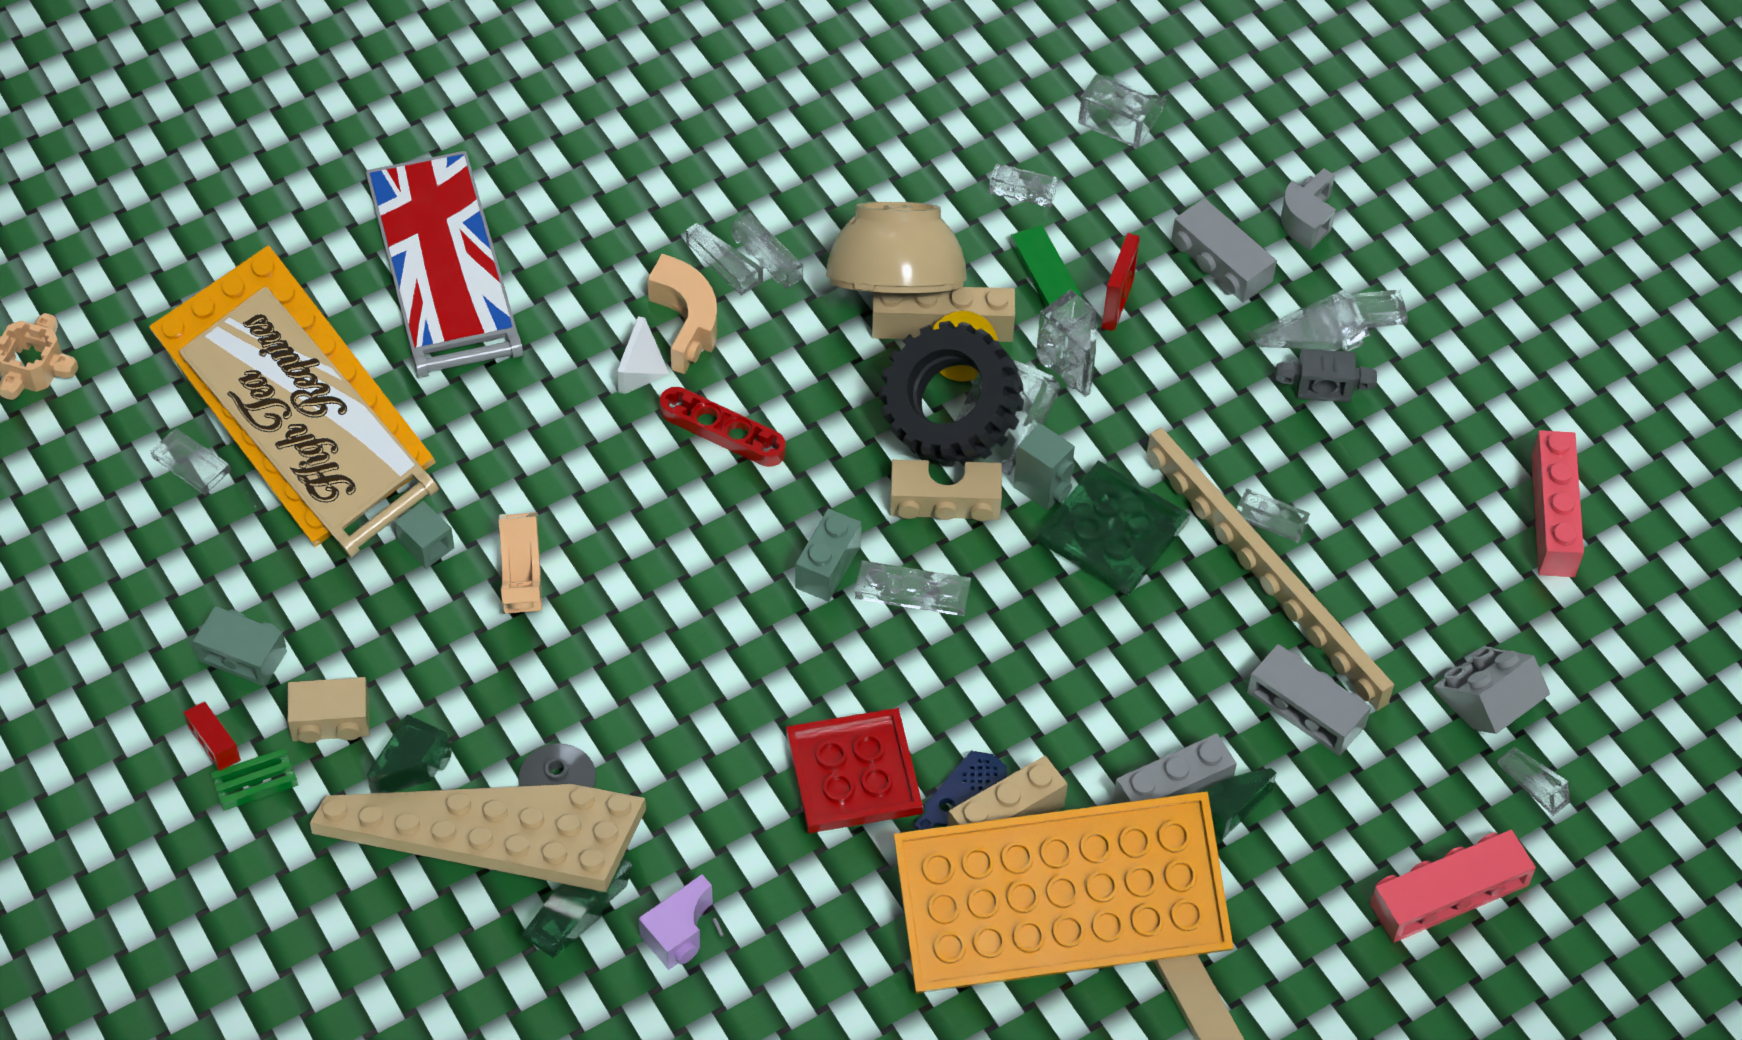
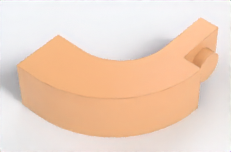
(690, 294)
(520, 563)

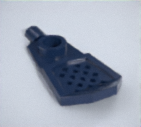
(956, 792)

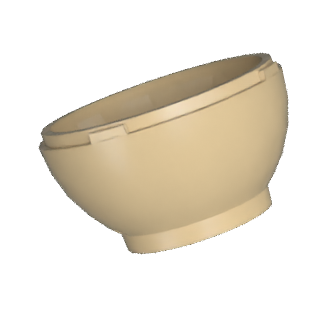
(897, 250)

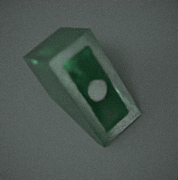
(410, 757)

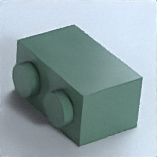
(1044, 467)
(828, 555)
(240, 645)

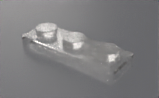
(912, 588)

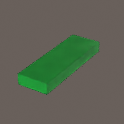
(1043, 264)

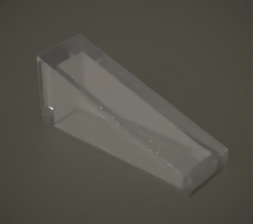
(1537, 780)

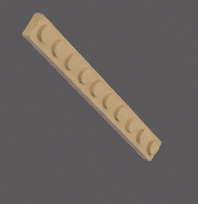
(1272, 572)

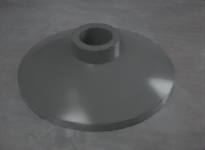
(574, 762)

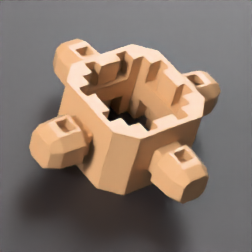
(41, 373)

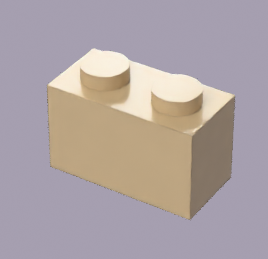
(328, 709)

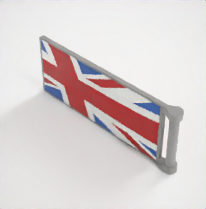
(442, 261)

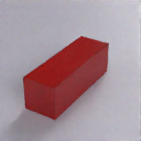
(212, 736)

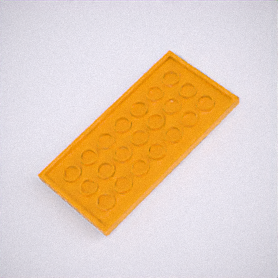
(226, 294)
(1062, 892)

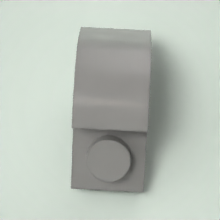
(1305, 212)

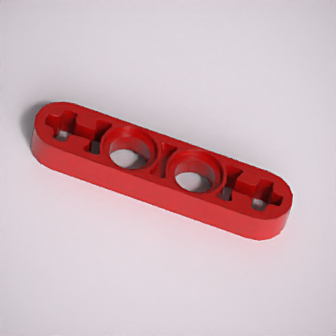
(726, 421)

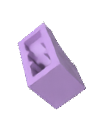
(671, 925)

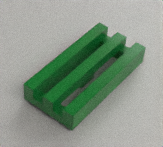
(253, 773)

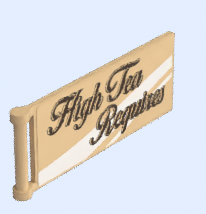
(306, 418)

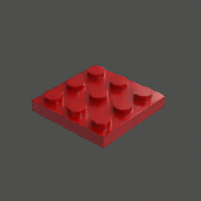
(854, 770)

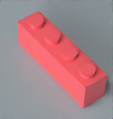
(1557, 504)
(1451, 885)

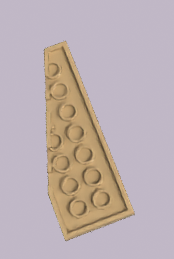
(530, 831)

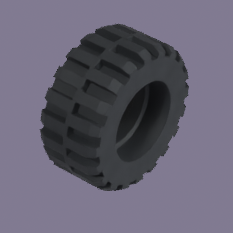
(925, 358)

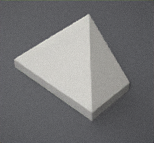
(641, 360)

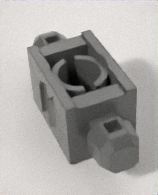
(1326, 375)

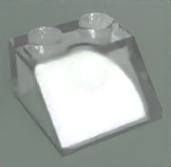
(1119, 109)

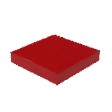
(1120, 282)

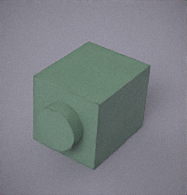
(424, 534)

